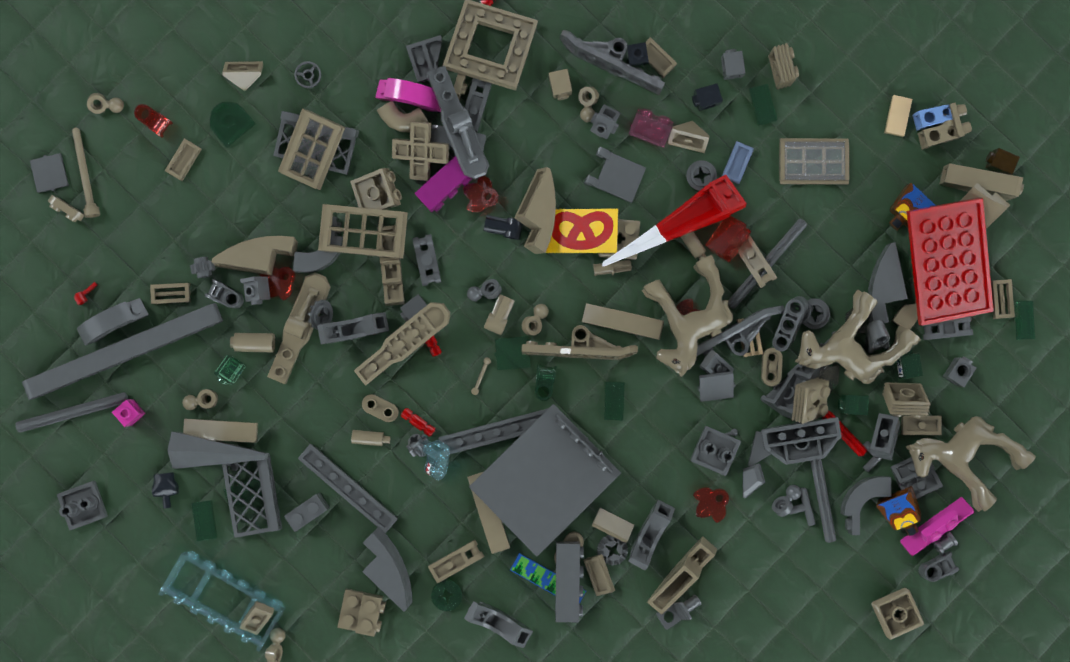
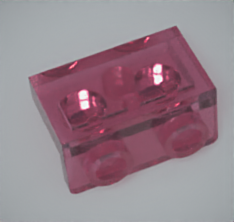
(651, 127)

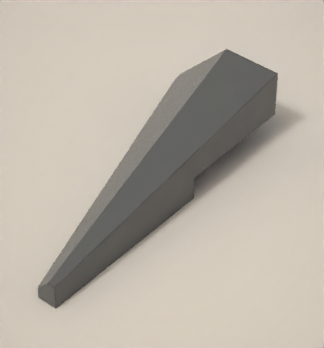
(782, 395)
(195, 451)

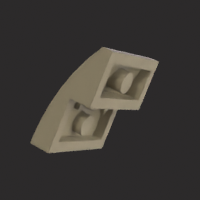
(993, 204)

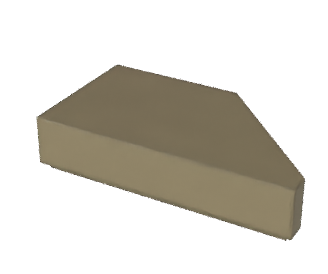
(906, 316)

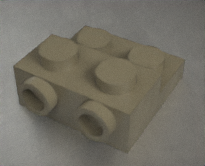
(377, 190)
(361, 612)

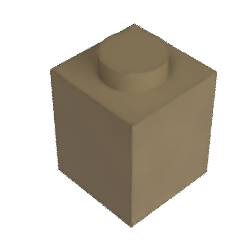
(560, 84)

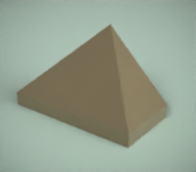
(243, 73)
(689, 136)

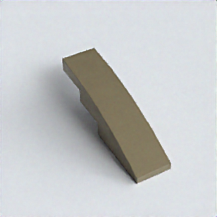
(391, 272)
(623, 321)
(222, 430)
(491, 523)

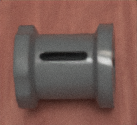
(945, 543)

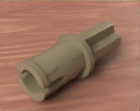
(616, 267)

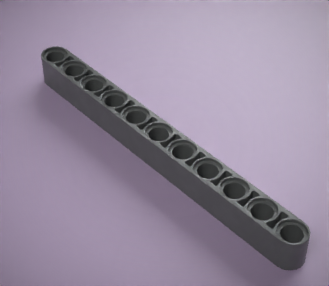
(122, 351)

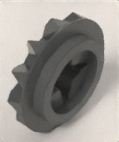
(693, 171)
(324, 308)
(821, 320)
(613, 559)

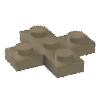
(420, 150)

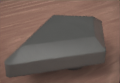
(752, 479)

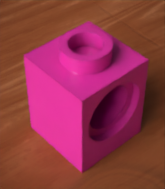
(128, 412)

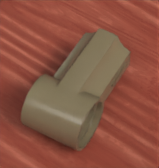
(497, 319)

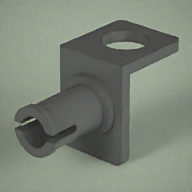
(680, 611)

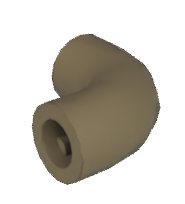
(397, 120)

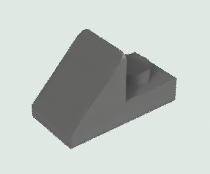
(715, 364)

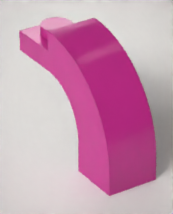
(409, 93)

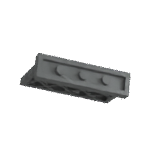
(349, 133)
(268, 496)

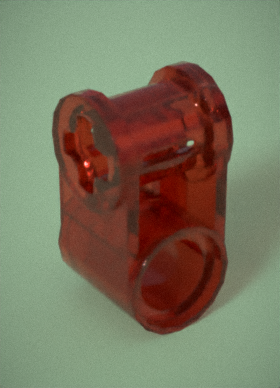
(155, 121)

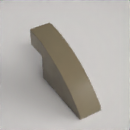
(538, 211)
(256, 254)
(682, 575)

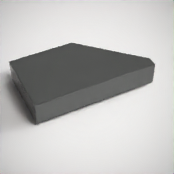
(757, 451)

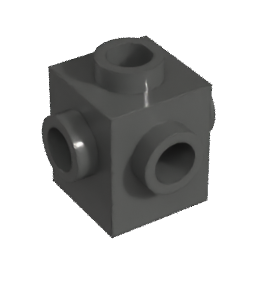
(605, 122)

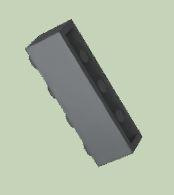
(568, 581)

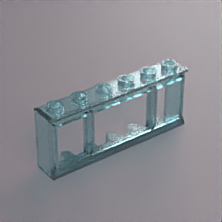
(214, 616)

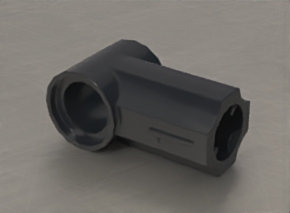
(508, 227)

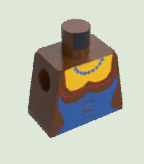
(909, 199)
(901, 510)

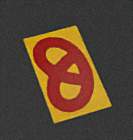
(584, 231)

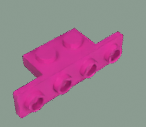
(937, 526)

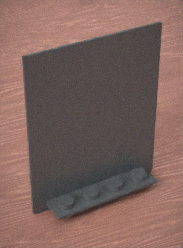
(545, 480)

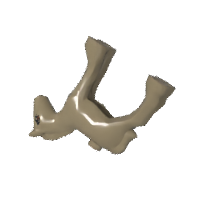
(694, 325)
(850, 354)
(961, 450)

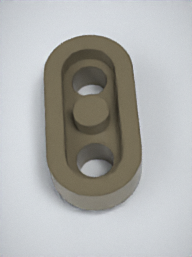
(58, 205)
(773, 367)
(380, 407)

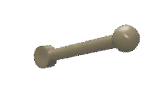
(475, 390)

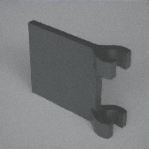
(618, 176)

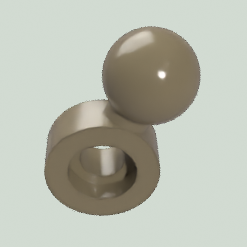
(115, 104)
(587, 112)
(540, 312)
(191, 402)
(274, 652)

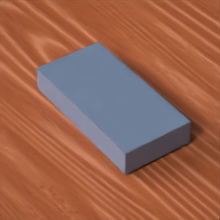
(737, 162)

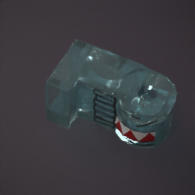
(436, 459)

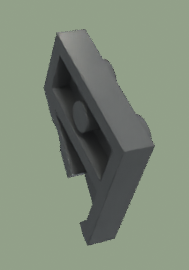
(425, 56)

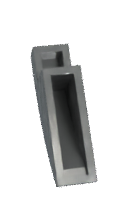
(886, 282)
(388, 569)

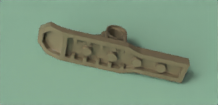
(297, 328)
(405, 340)
(590, 348)

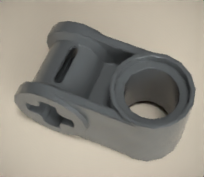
(221, 294)
(876, 336)
(942, 566)

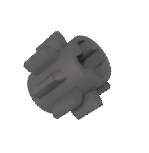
(202, 267)
(416, 444)

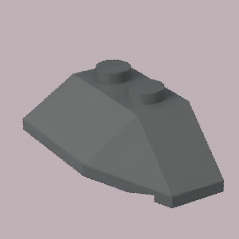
(800, 441)

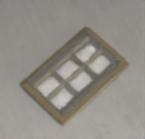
(311, 149)
(814, 161)

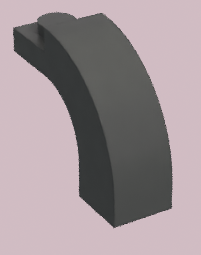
(318, 260)
(111, 319)
(353, 328)
(859, 494)
(650, 534)
(499, 622)

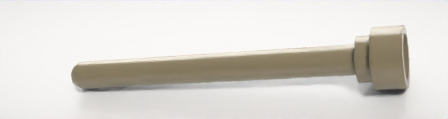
(91, 209)

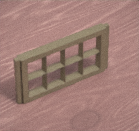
(326, 227)

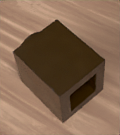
(1001, 161)

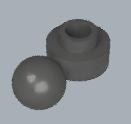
(490, 289)
(782, 505)

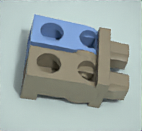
(947, 122)

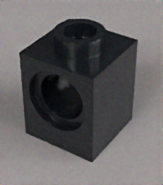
(637, 54)
(707, 97)

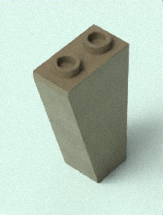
(966, 178)

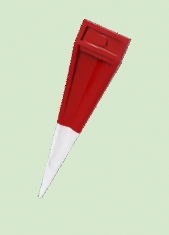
(705, 208)

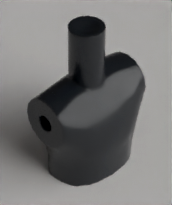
(165, 486)

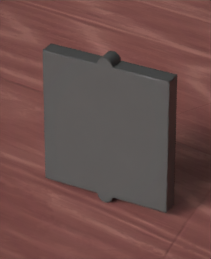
(49, 173)
(716, 386)

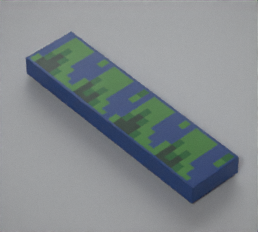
(536, 574)

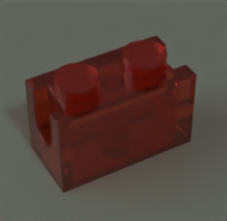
(728, 238)

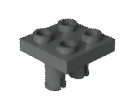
(715, 450)
(81, 505)

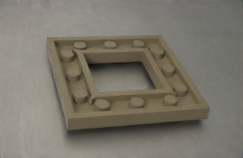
(504, 75)

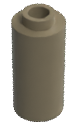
(253, 342)

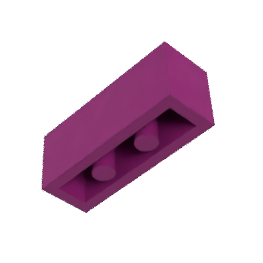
(442, 185)

